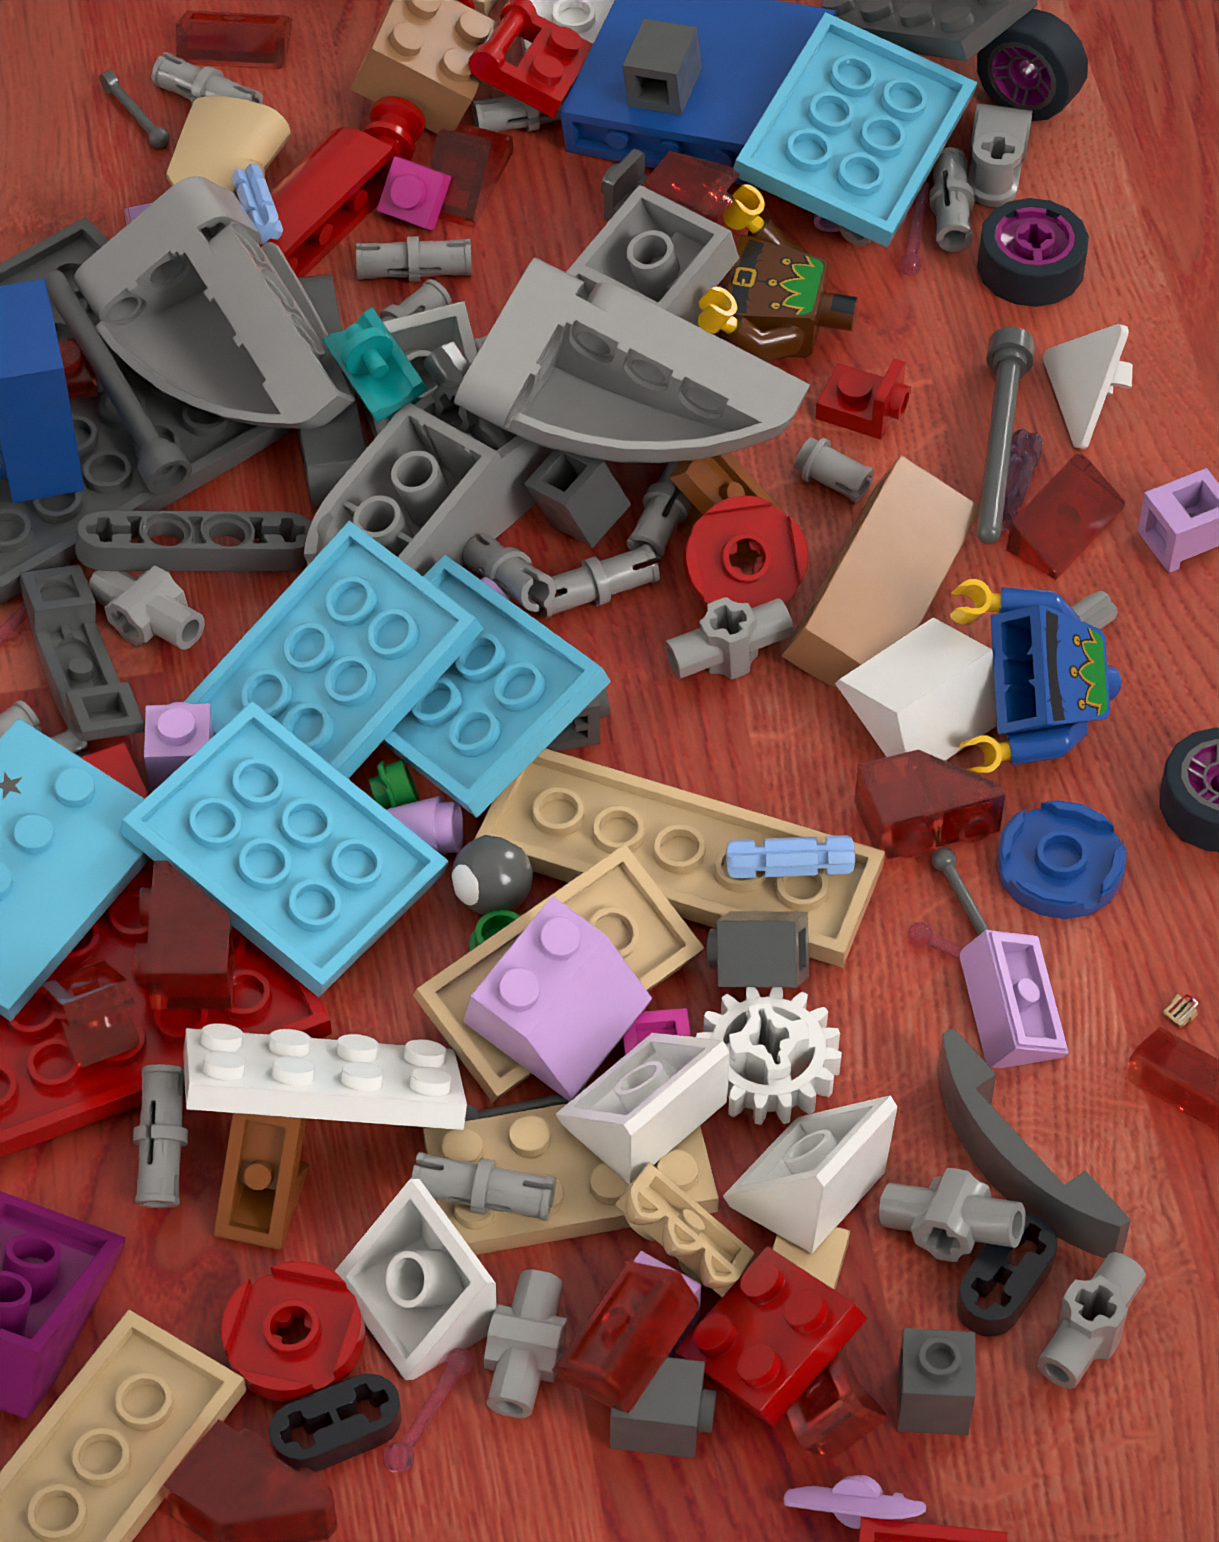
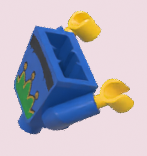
(1046, 674)

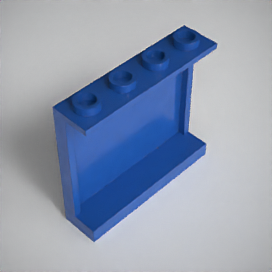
(744, 60)

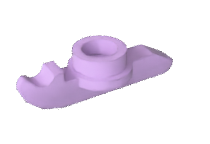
(852, 1499)

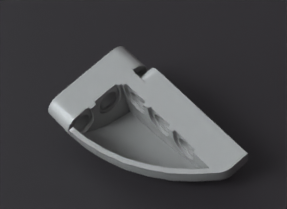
(214, 312)
(620, 377)

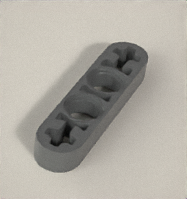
(195, 533)

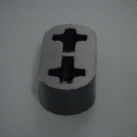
(1019, 1282)
(335, 1422)

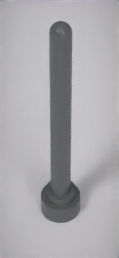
(1010, 358)
(160, 461)

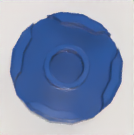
(1061, 860)

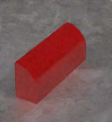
(329, 195)

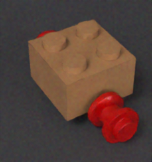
(421, 69)

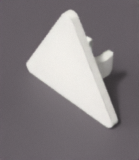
(1083, 376)

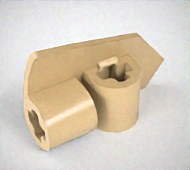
(226, 136)

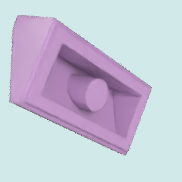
(1012, 999)

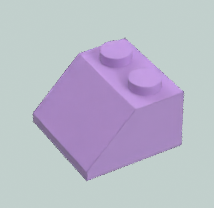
(558, 999)

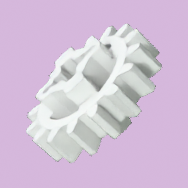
(787, 1037)

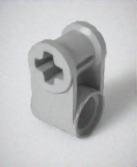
(997, 152)

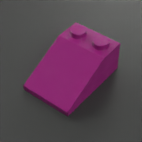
(47, 1290)

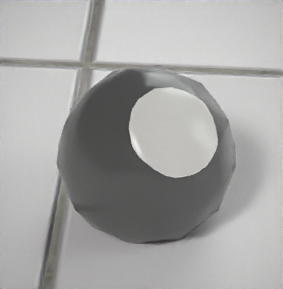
(492, 875)

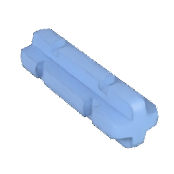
(257, 201)
(790, 856)

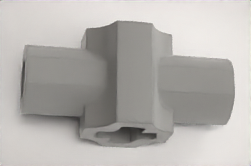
(147, 607)
(728, 638)
(952, 1215)
(1079, 1339)
(525, 1343)

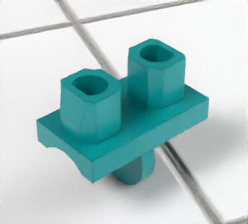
(375, 366)

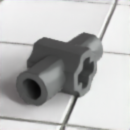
(447, 368)

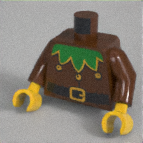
(773, 290)

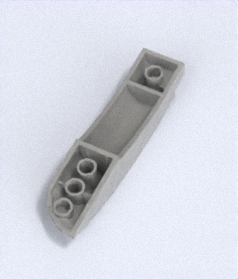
(432, 486)

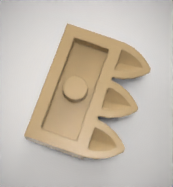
(685, 1230)

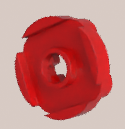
(765, 531)
(299, 1369)

